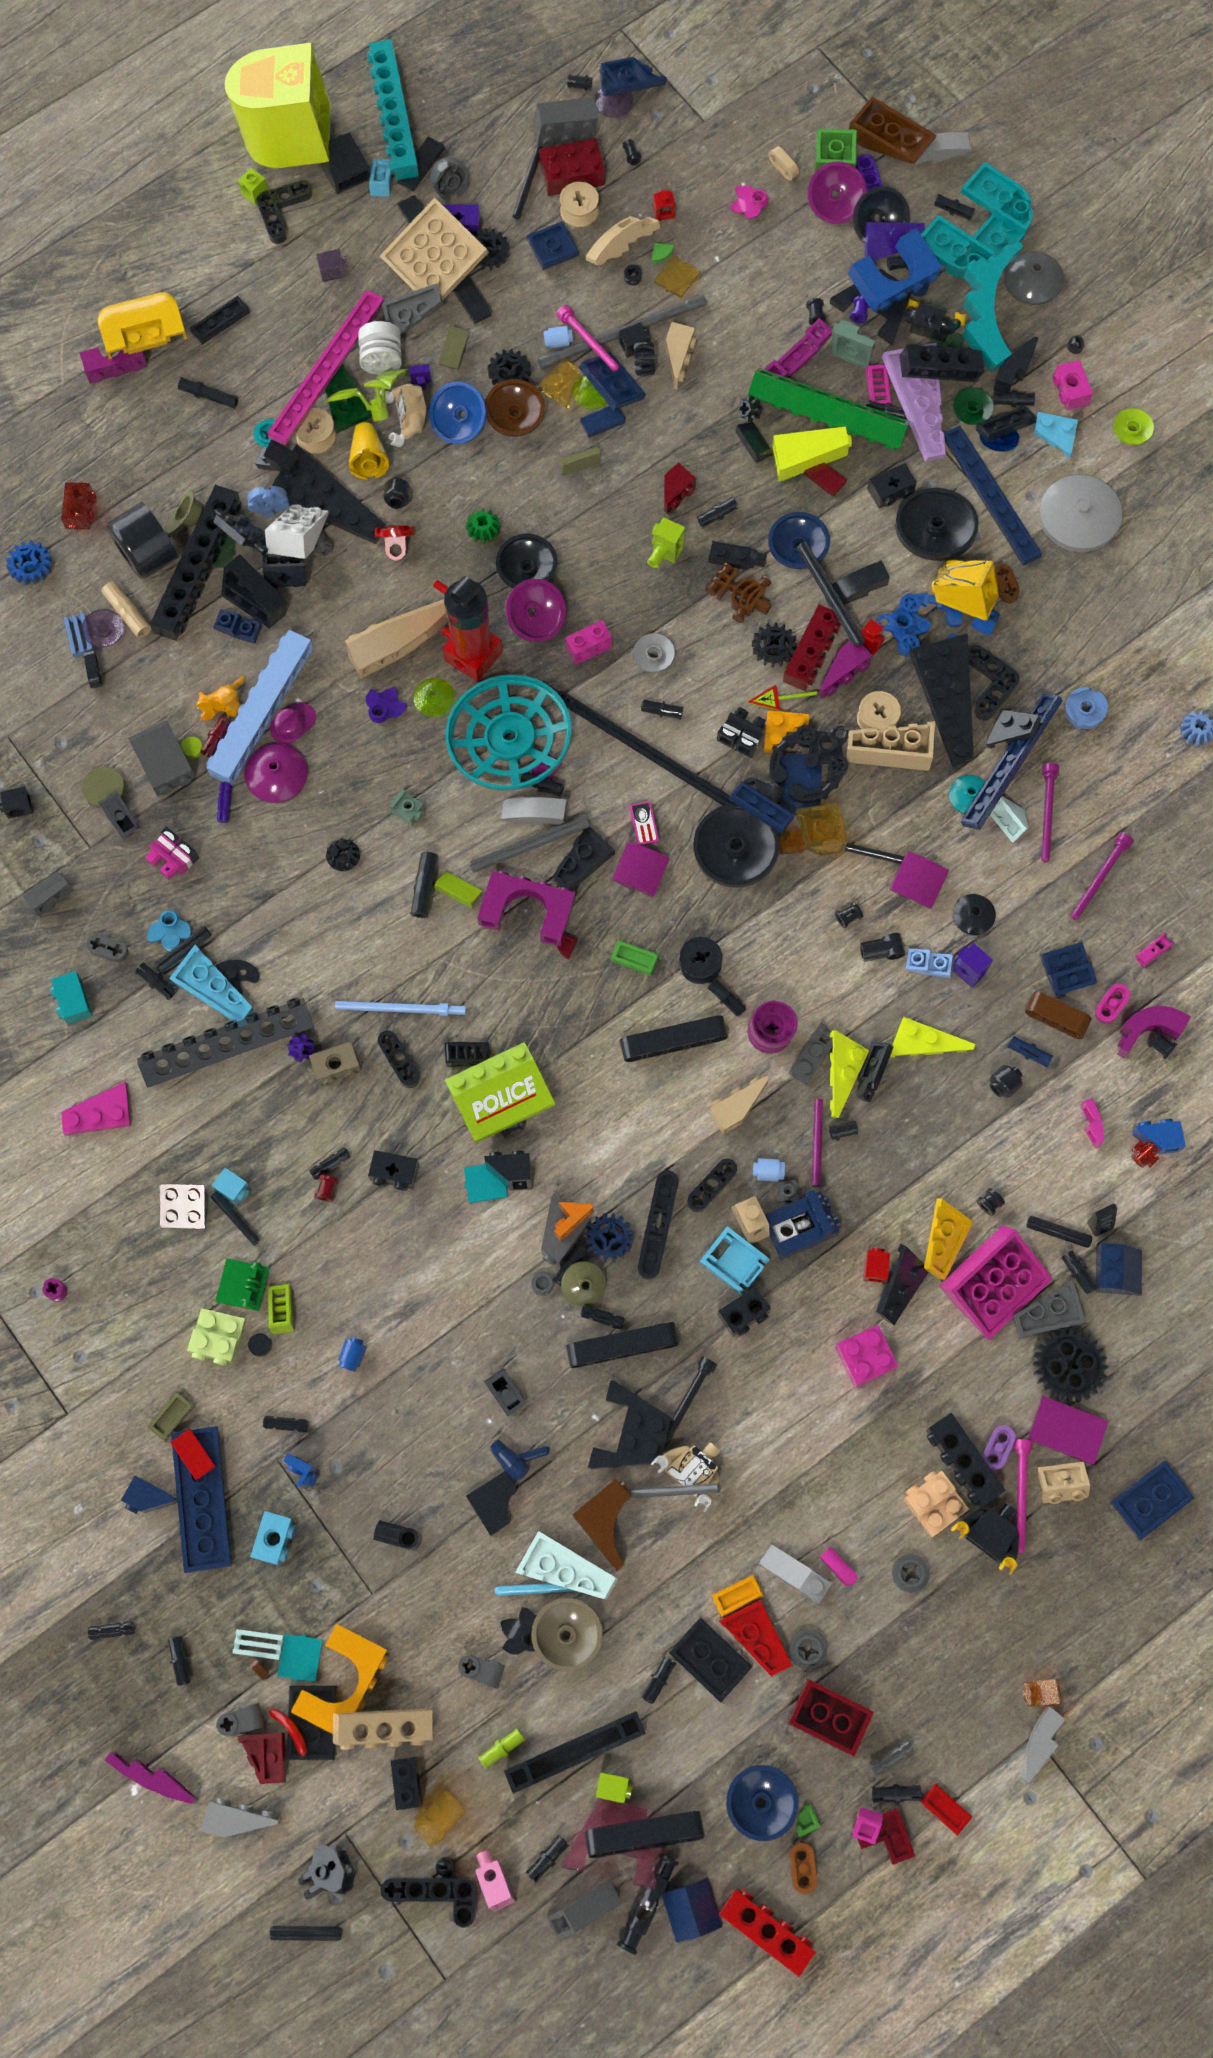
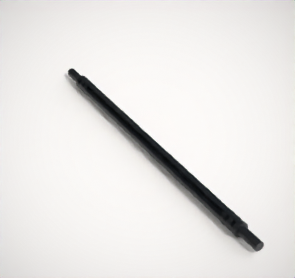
(644, 748)

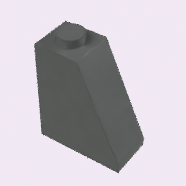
(552, 1248)
(584, 1910)

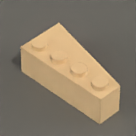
(893, 747)

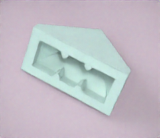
(1010, 818)

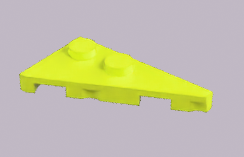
(918, 1039)
(846, 1064)

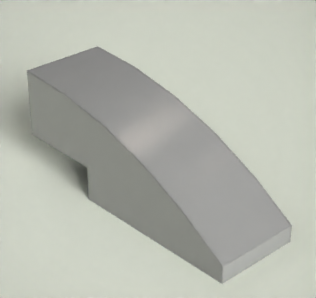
(946, 147)
(534, 810)
(1040, 1744)

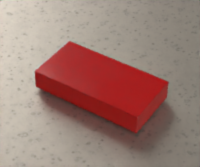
(193, 1454)
(946, 1809)

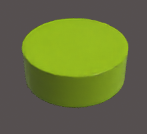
(191, 747)

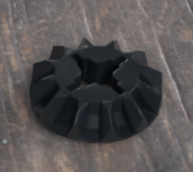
(341, 863)

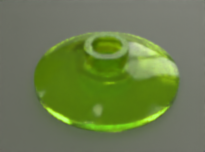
(587, 396)
(433, 705)

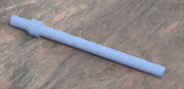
(442, 1009)

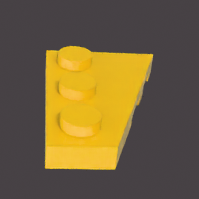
(946, 1238)

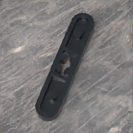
(652, 1245)

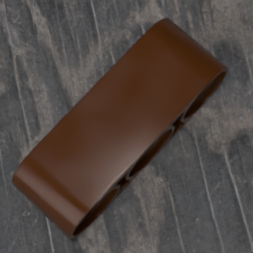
(1058, 1015)

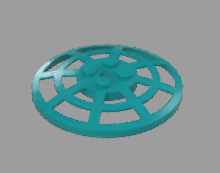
(508, 723)

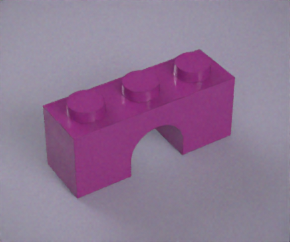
(100, 368)

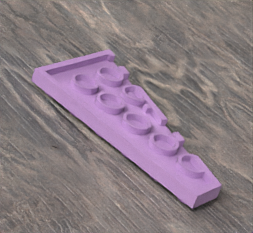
(921, 405)

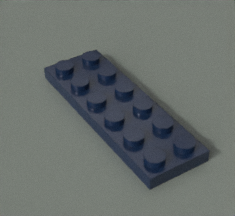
(202, 1509)

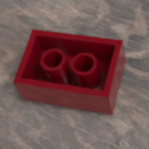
(571, 164)
(830, 1717)

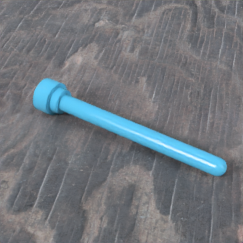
(530, 1589)

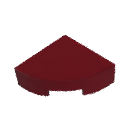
(567, 946)

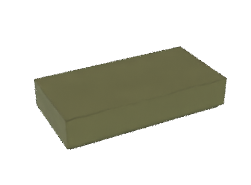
(580, 461)
(171, 1416)

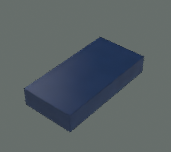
(601, 421)

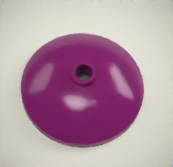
(835, 177)
(547, 605)
(280, 783)

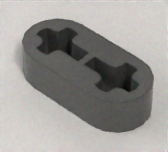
(106, 953)

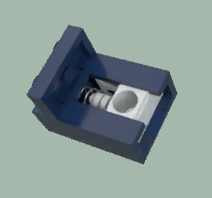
(817, 1210)

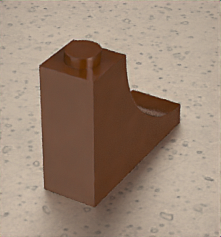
(599, 1518)

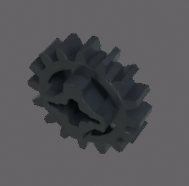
(491, 241)
(508, 367)
(774, 636)

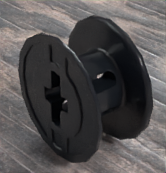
(695, 970)

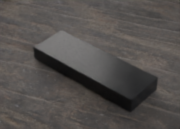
(425, 159)
(219, 320)
(1006, 423)

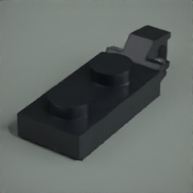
(736, 556)
(873, 1070)

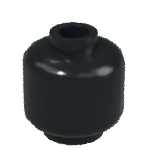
(396, 493)
(1006, 1081)

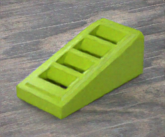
(281, 1323)

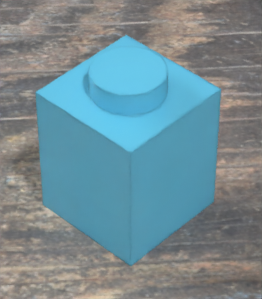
(231, 1186)

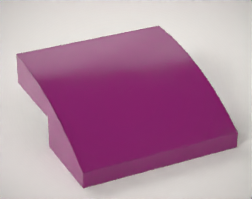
(640, 868)
(919, 879)

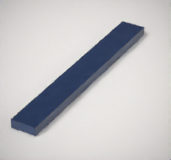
(992, 495)
(1009, 766)

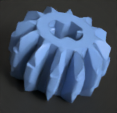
(1197, 728)

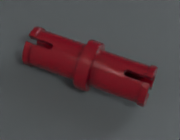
(215, 736)

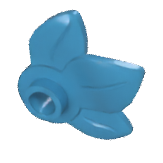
(169, 933)

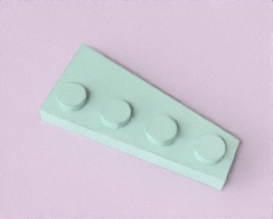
(561, 1566)

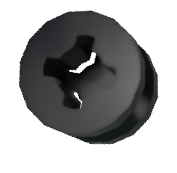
(990, 1201)

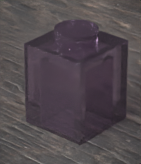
(331, 265)

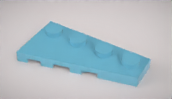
(206, 983)

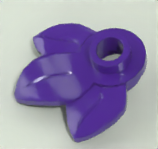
(386, 703)

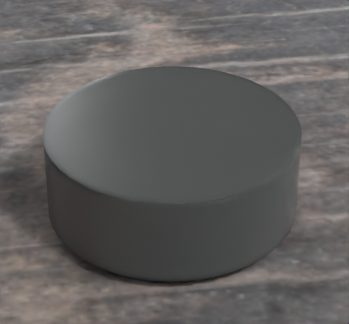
(542, 1283)

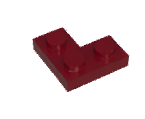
(894, 1837)

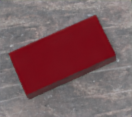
(826, 478)

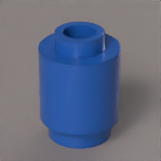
(352, 1354)

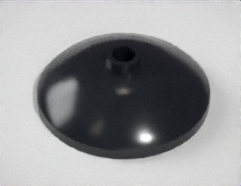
(885, 202)
(524, 552)

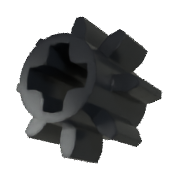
(749, 408)

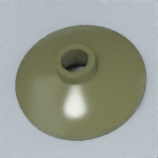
(575, 1276)

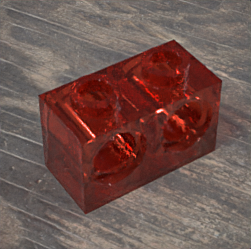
(73, 506)

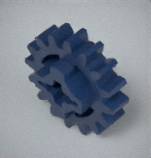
(600, 1236)

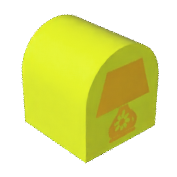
(281, 106)

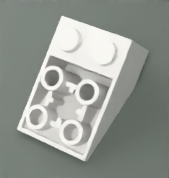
(295, 531)

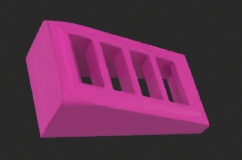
(877, 370)

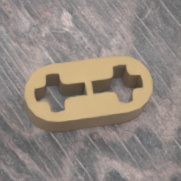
(783, 163)

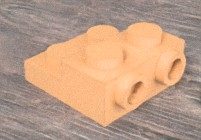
(935, 1503)

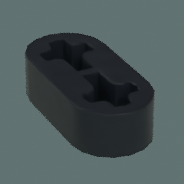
(92, 669)

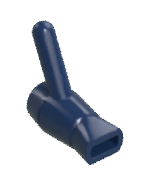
(514, 1463)

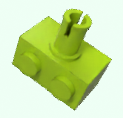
(666, 542)

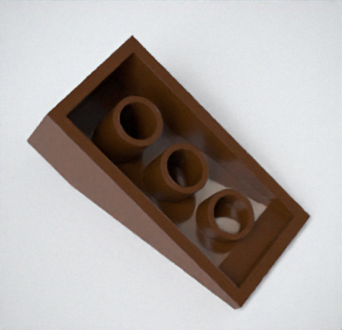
(890, 132)

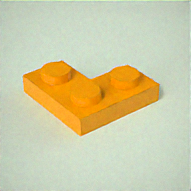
(781, 724)

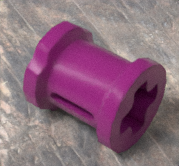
(48, 1290)

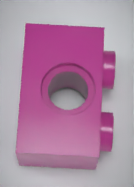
(1072, 374)

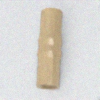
(126, 609)

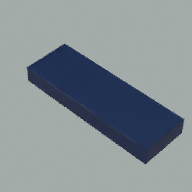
(761, 807)

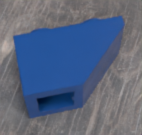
(1165, 1135)

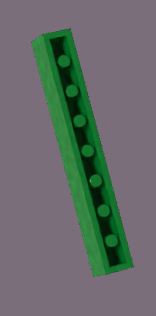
(828, 408)

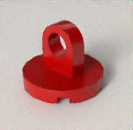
(395, 535)

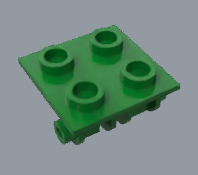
(242, 1284)

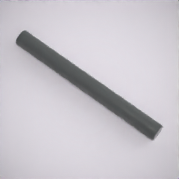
(675, 1490)

